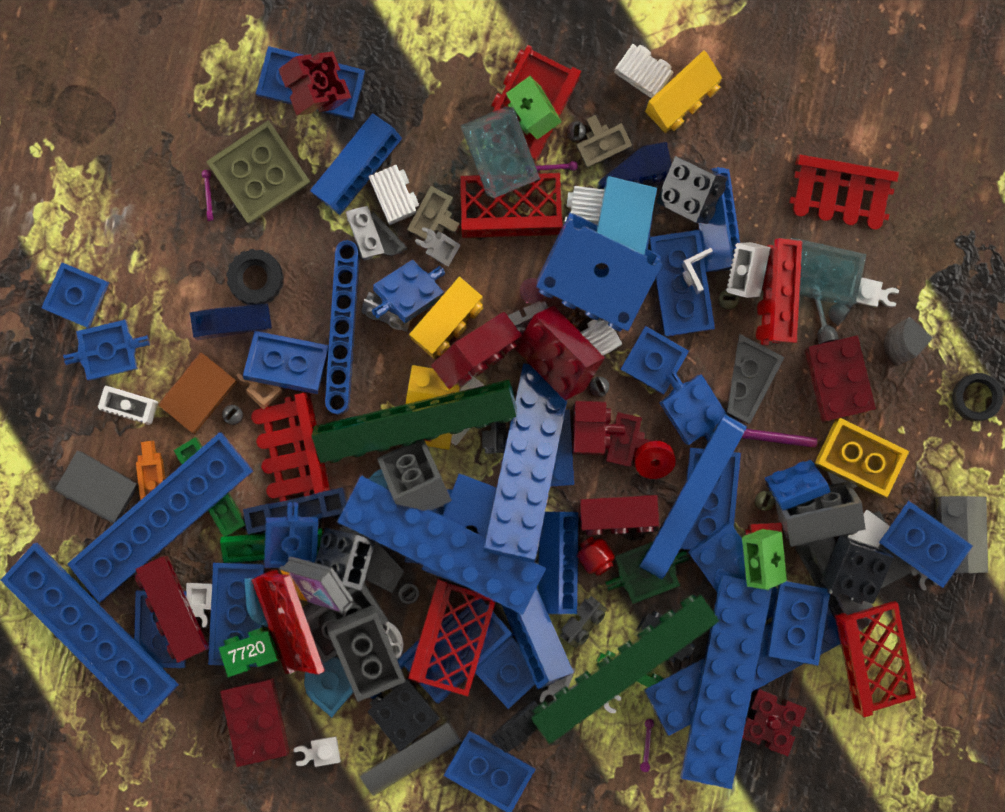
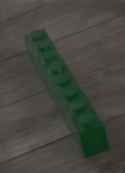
(415, 422)
(623, 669)

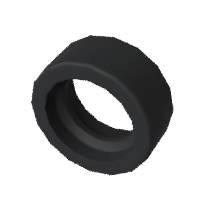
(991, 383)

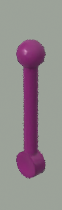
(573, 165)
(206, 174)
(645, 766)

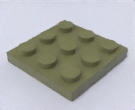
(258, 172)

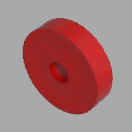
(654, 469)

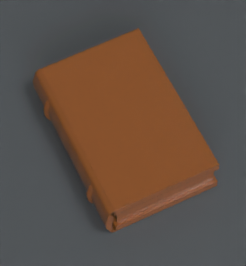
(197, 393)

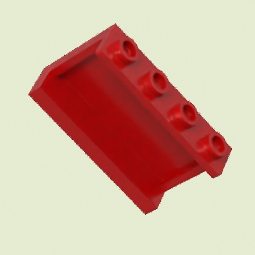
(555, 81)

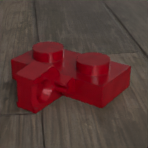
(624, 446)

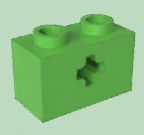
(533, 108)
(764, 559)

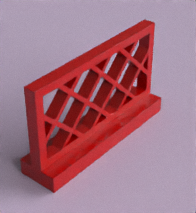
(511, 226)
(287, 623)
(430, 634)
(855, 664)

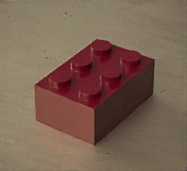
(476, 351)
(559, 352)
(839, 378)
(619, 514)
(255, 722)

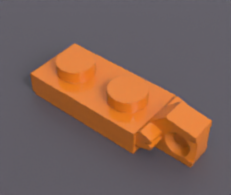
(149, 468)

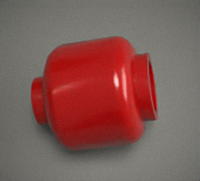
(596, 556)

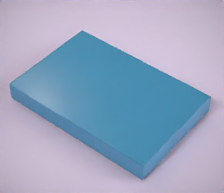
(627, 212)

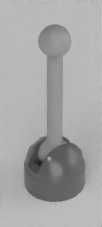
(826, 332)

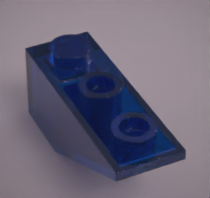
(645, 164)
(230, 321)

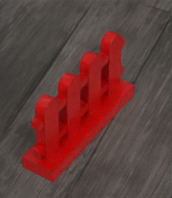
(831, 183)
(780, 293)
(300, 458)

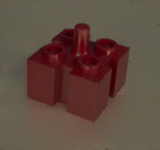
(314, 83)
(592, 428)
(772, 721)

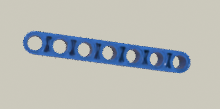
(342, 315)
(693, 496)

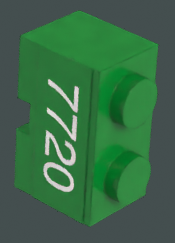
(257, 649)

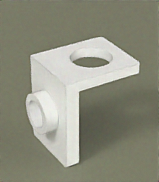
(689, 275)

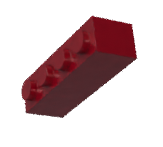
(171, 608)

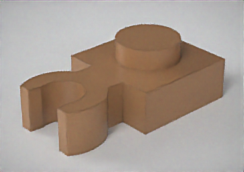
(261, 393)

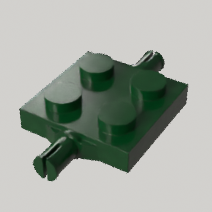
(638, 581)

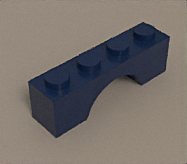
(318, 505)

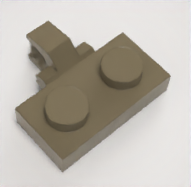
(602, 142)
(434, 214)

